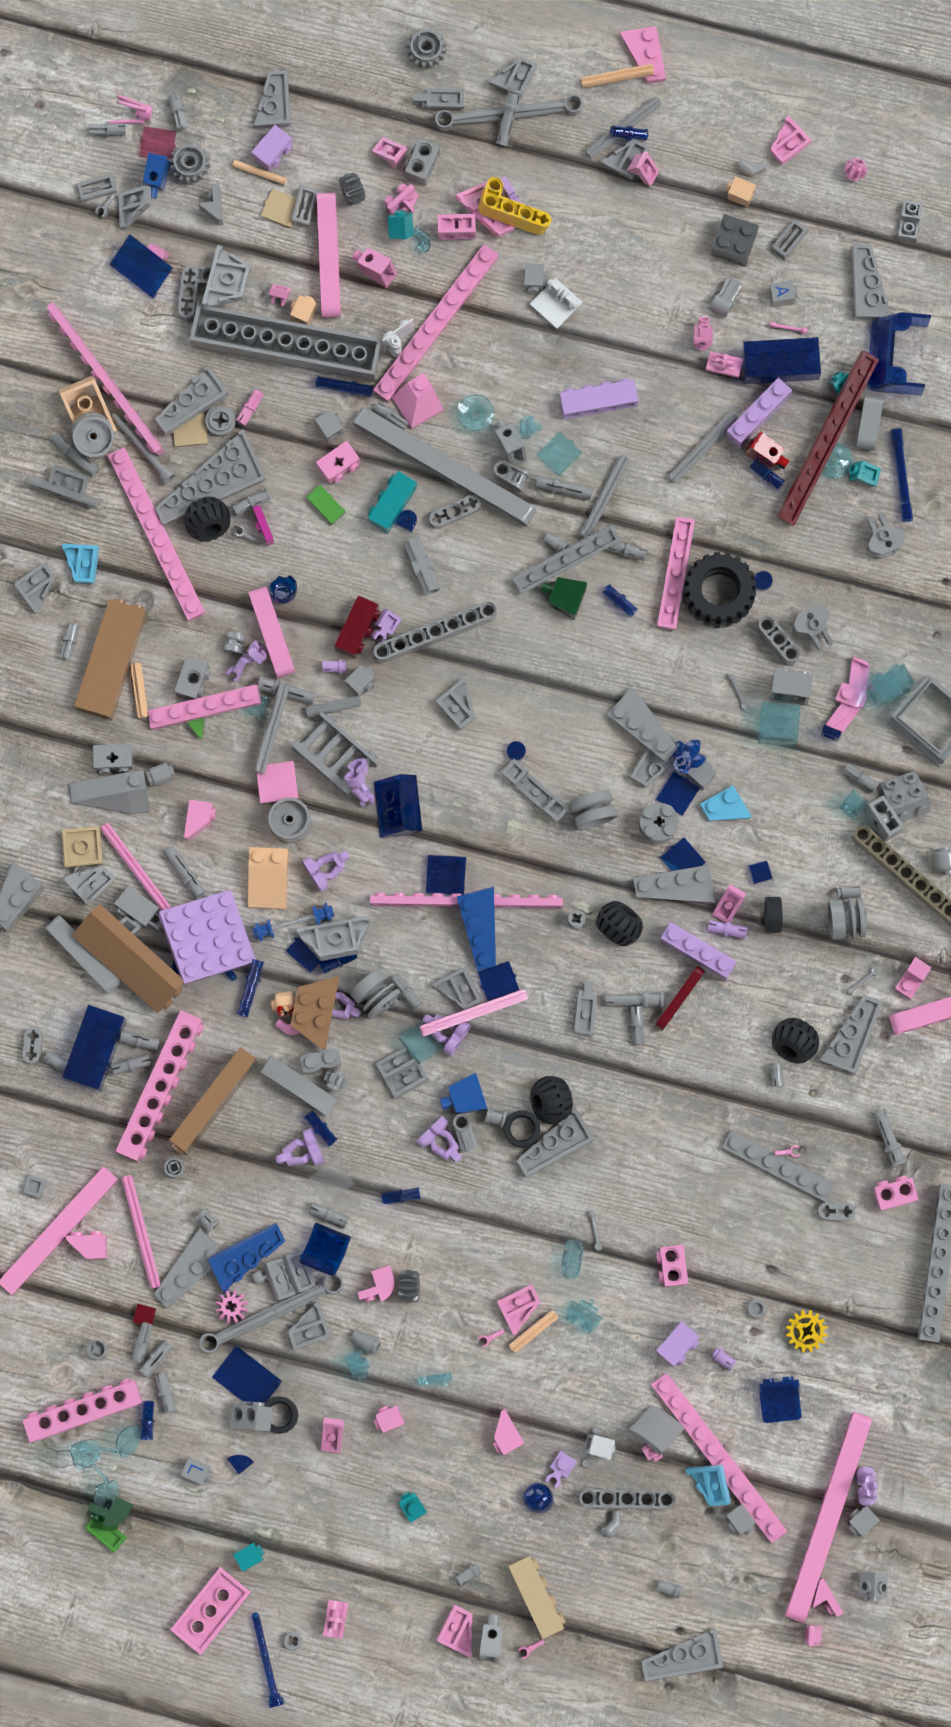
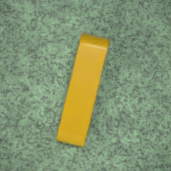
(515, 210)

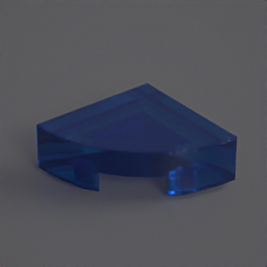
(240, 1462)

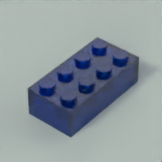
(782, 359)
(94, 1048)

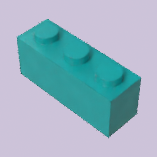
(392, 501)

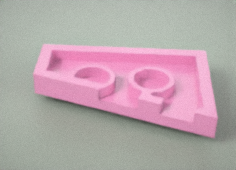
(646, 50)

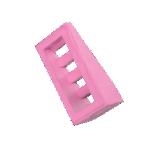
(813, 1635)

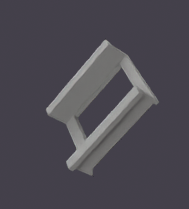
(909, 733)

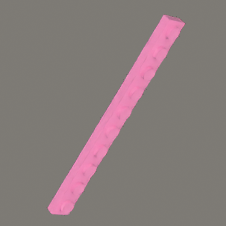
(436, 323)
(100, 373)
(156, 534)
(438, 900)
(718, 1455)

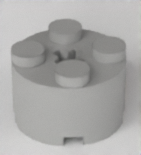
(666, 815)

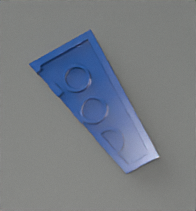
(479, 920)
(240, 1258)

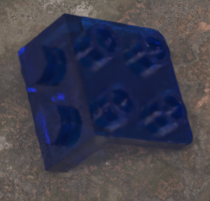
(325, 1249)
(780, 1400)

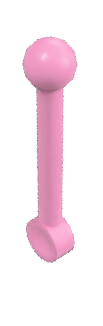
(803, 330)

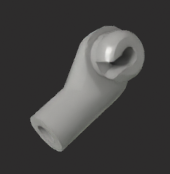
(749, 169)
(614, 1526)

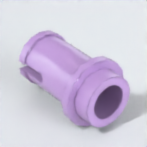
(334, 666)
(721, 1357)

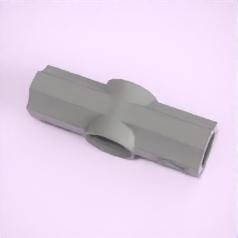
(422, 566)

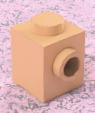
(740, 191)
(303, 310)

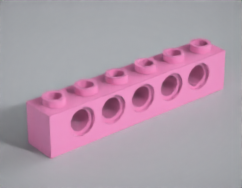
(36, 1432)

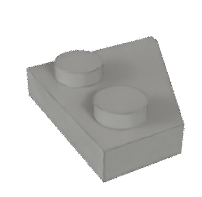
(133, 205)
(36, 586)
(459, 988)
(310, 1328)

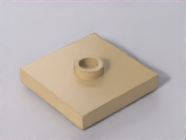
(82, 847)

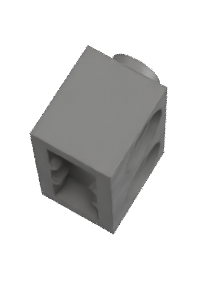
(425, 162)
(251, 1417)

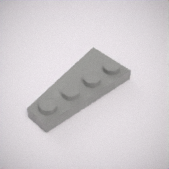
(850, 1043)
(188, 1269)

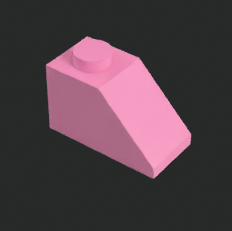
(198, 818)
(506, 1435)

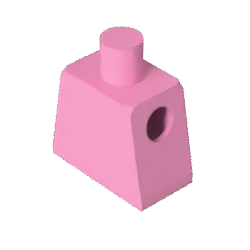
(375, 266)

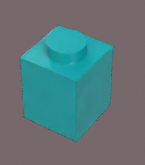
(400, 225)
(249, 1556)

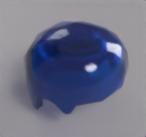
(283, 589)
(538, 1498)

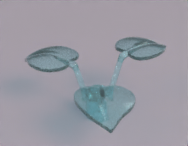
(87, 1452)

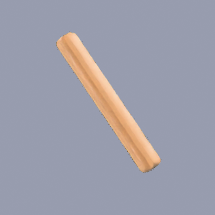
(619, 75)

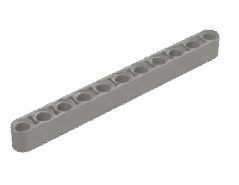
(444, 466)

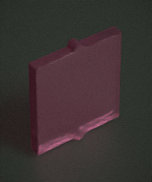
(157, 142)

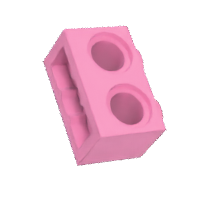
(456, 226)
(897, 1198)
(678, 1265)

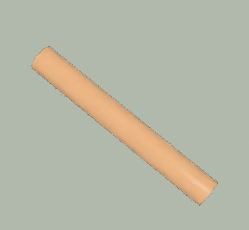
(259, 172)

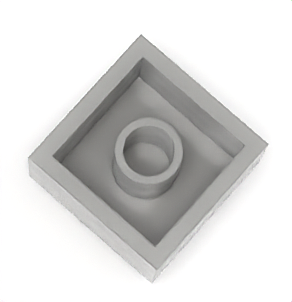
(791, 686)

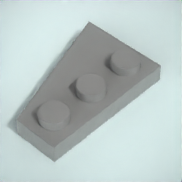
(275, 101)
(651, 767)

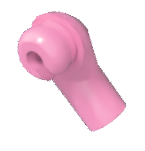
(286, 1028)

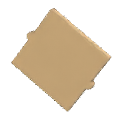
(279, 208)
(192, 432)

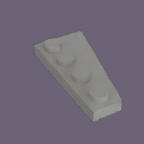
(868, 291)
(198, 397)
(638, 721)
(683, 885)
(556, 1144)
(687, 1658)

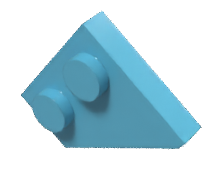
(82, 561)
(725, 806)
(711, 1483)

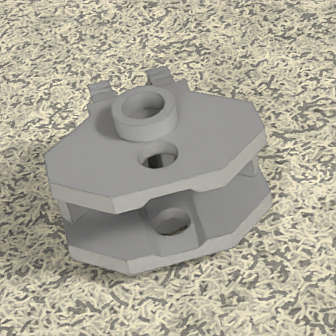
(884, 536)
(815, 627)

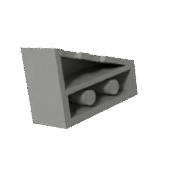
(17, 896)

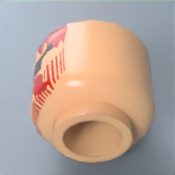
(284, 1003)

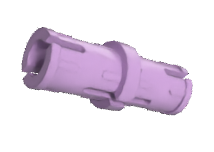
(727, 929)

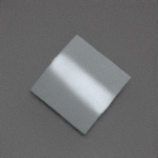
(402, 1072)
(288, 1276)
(656, 1429)

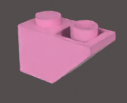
(90, 1246)

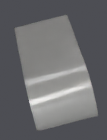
(869, 422)
(777, 631)

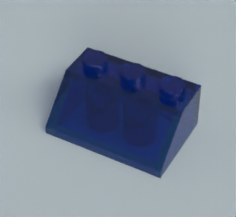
(398, 806)

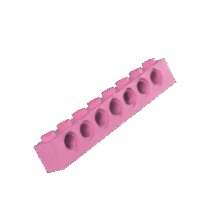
(183, 1021)

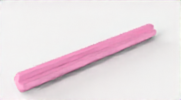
(135, 867)
(473, 1012)
(141, 1232)

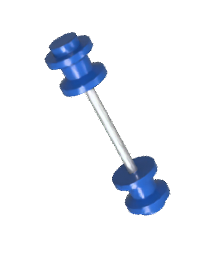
(319, 914)

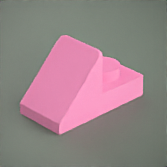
(390, 151)
(644, 167)
(729, 904)
(912, 978)
(332, 1435)
(823, 1593)

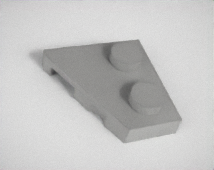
(515, 76)
(623, 156)
(457, 704)
(89, 882)

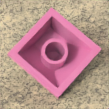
(417, 401)

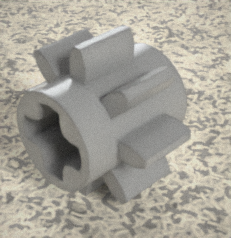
(335, 1080)

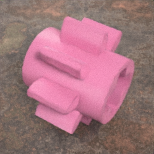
(855, 169)
(650, 1453)

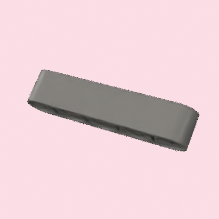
(99, 972)
(636, 1502)

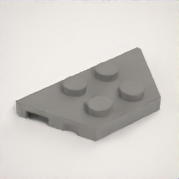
(226, 280)
(335, 938)

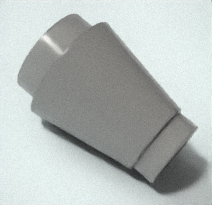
(366, 1342)

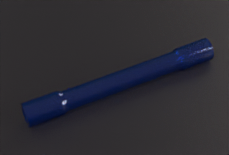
(905, 506)

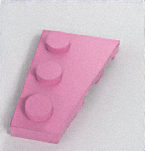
(470, 200)

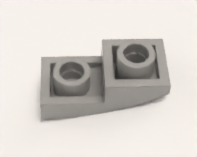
(909, 221)

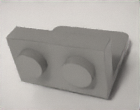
(907, 796)

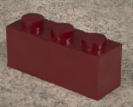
(357, 627)

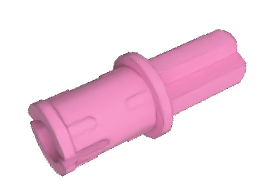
(249, 407)

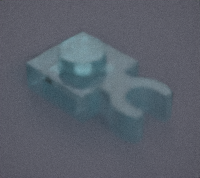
(440, 1379)

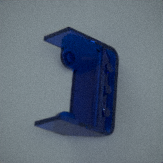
(885, 376)

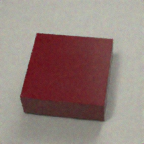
(144, 1314)

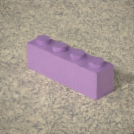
(599, 398)
(758, 413)
(698, 951)

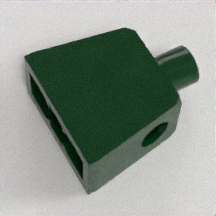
(565, 595)

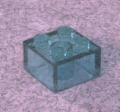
(890, 685)
(779, 724)

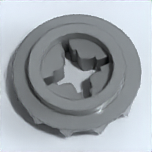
(214, 414)

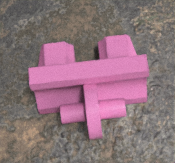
(405, 200)
(703, 334)
(724, 364)
(335, 1619)

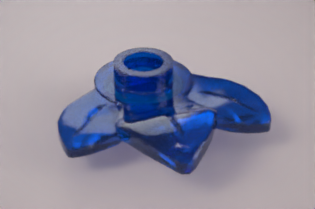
(689, 754)

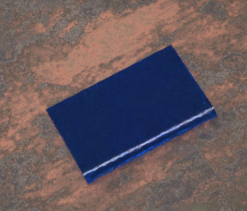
(141, 266)
(246, 1377)

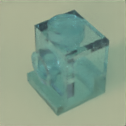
(853, 804)
(358, 1365)

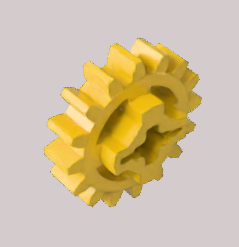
(814, 1336)

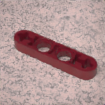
(680, 998)

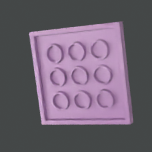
(206, 937)

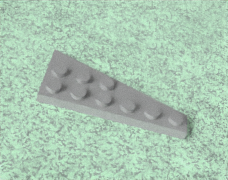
(220, 477)

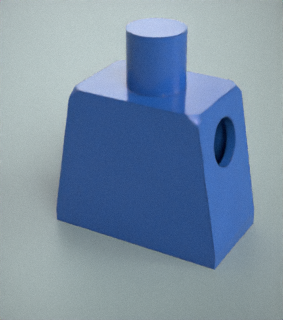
(158, 167)
(465, 1096)

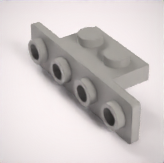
(67, 483)

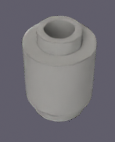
(160, 774)

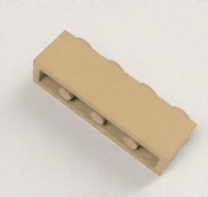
(536, 1597)

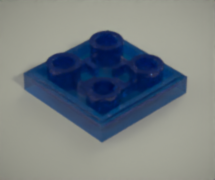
(445, 874)

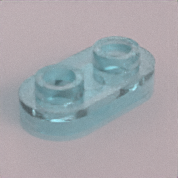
(572, 1259)

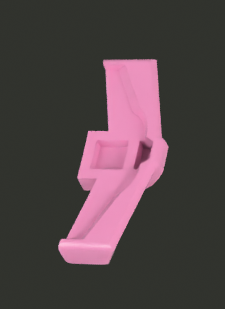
(851, 695)

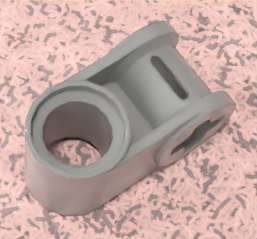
(512, 475)

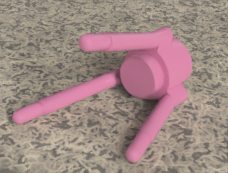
(143, 111)

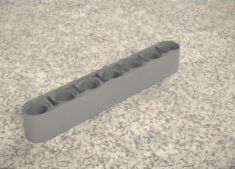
(442, 625)

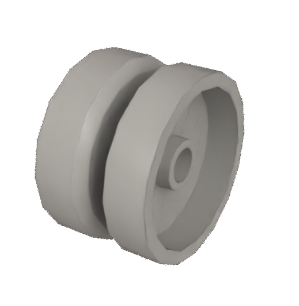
(87, 424)
(287, 809)
(593, 809)

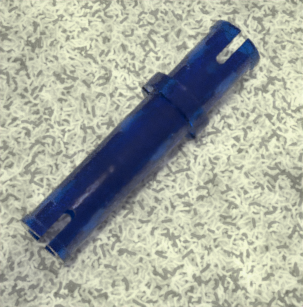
(344, 386)
(253, 979)

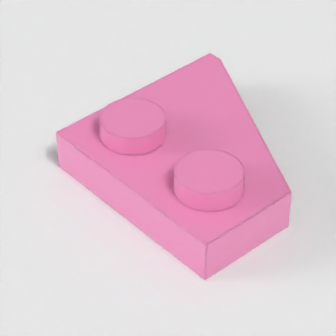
(789, 142)
(518, 1306)
(457, 1631)

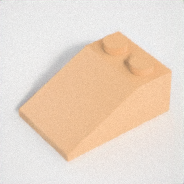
(83, 398)
(268, 878)

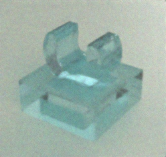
(528, 427)
(262, 707)

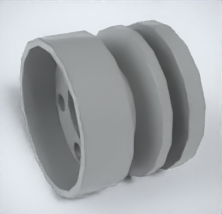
(847, 918)
(375, 993)

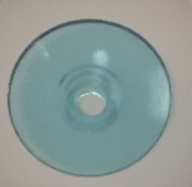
(477, 404)
(841, 467)

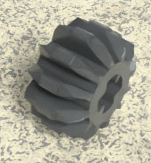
(352, 188)
(409, 1286)

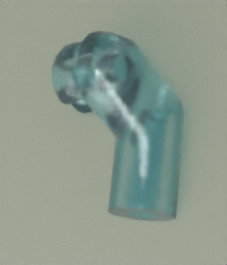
(424, 239)

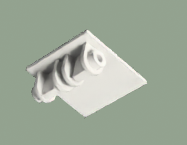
(556, 303)
(392, 339)

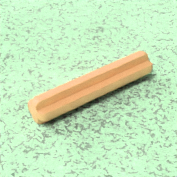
(139, 690)
(533, 1331)

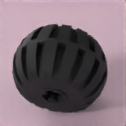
(207, 519)
(619, 923)
(795, 1040)
(551, 1099)

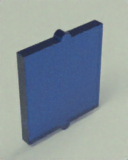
(678, 793)
(682, 856)
(303, 955)
(498, 981)

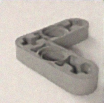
(198, 279)

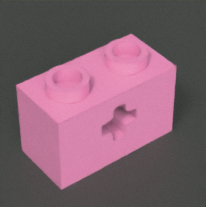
(342, 454)

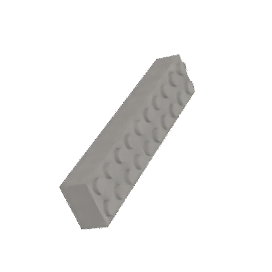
(286, 342)

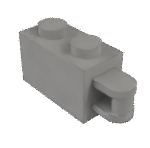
(138, 908)

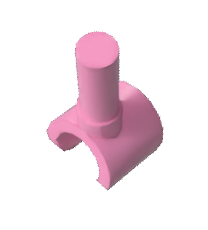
(787, 1152)
(491, 1337)
(529, 1649)

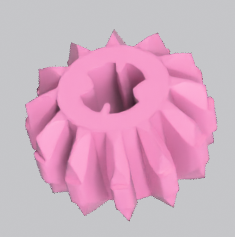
(229, 1313)

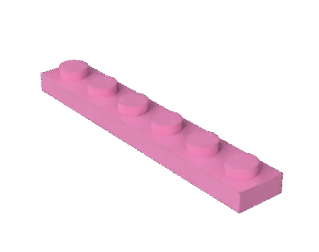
(676, 573)
(204, 707)

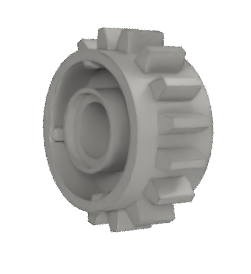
(429, 57)
(190, 153)

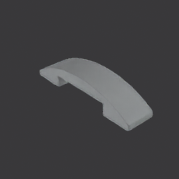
(535, 791)

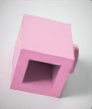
(388, 1419)

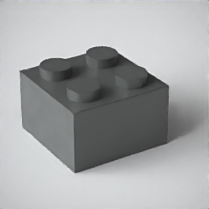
(734, 240)

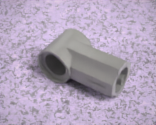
(724, 300)
(465, 1135)

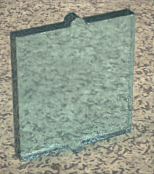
(559, 453)
(420, 1046)

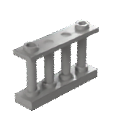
(317, 760)

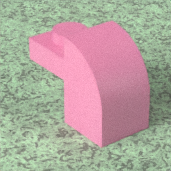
(384, 1284)

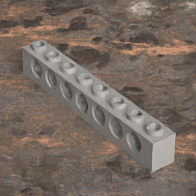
(937, 1269)

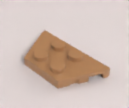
(314, 1010)

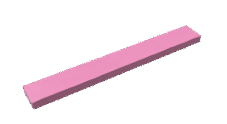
(58, 1230)

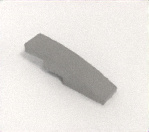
(298, 1085)

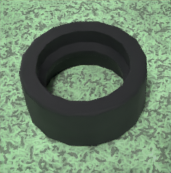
(773, 914)
(522, 1114)
(294, 1414)

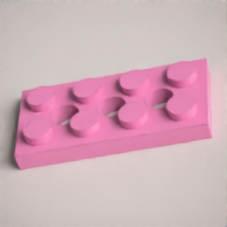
(224, 1610)

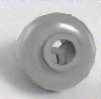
(942, 860)

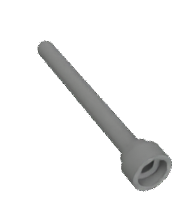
(166, 475)

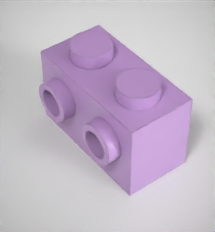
(272, 148)
(677, 1344)

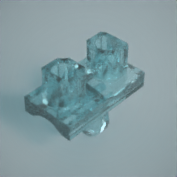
(586, 1312)

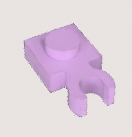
(508, 190)
(386, 624)
(562, 1465)

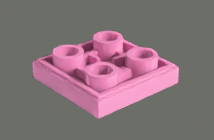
(277, 782)

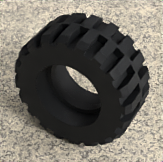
(723, 565)

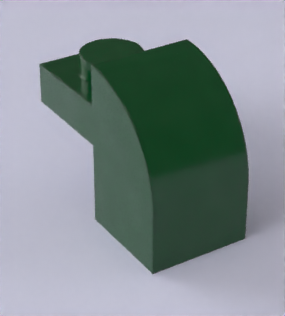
(111, 1518)

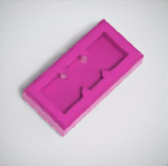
(262, 525)

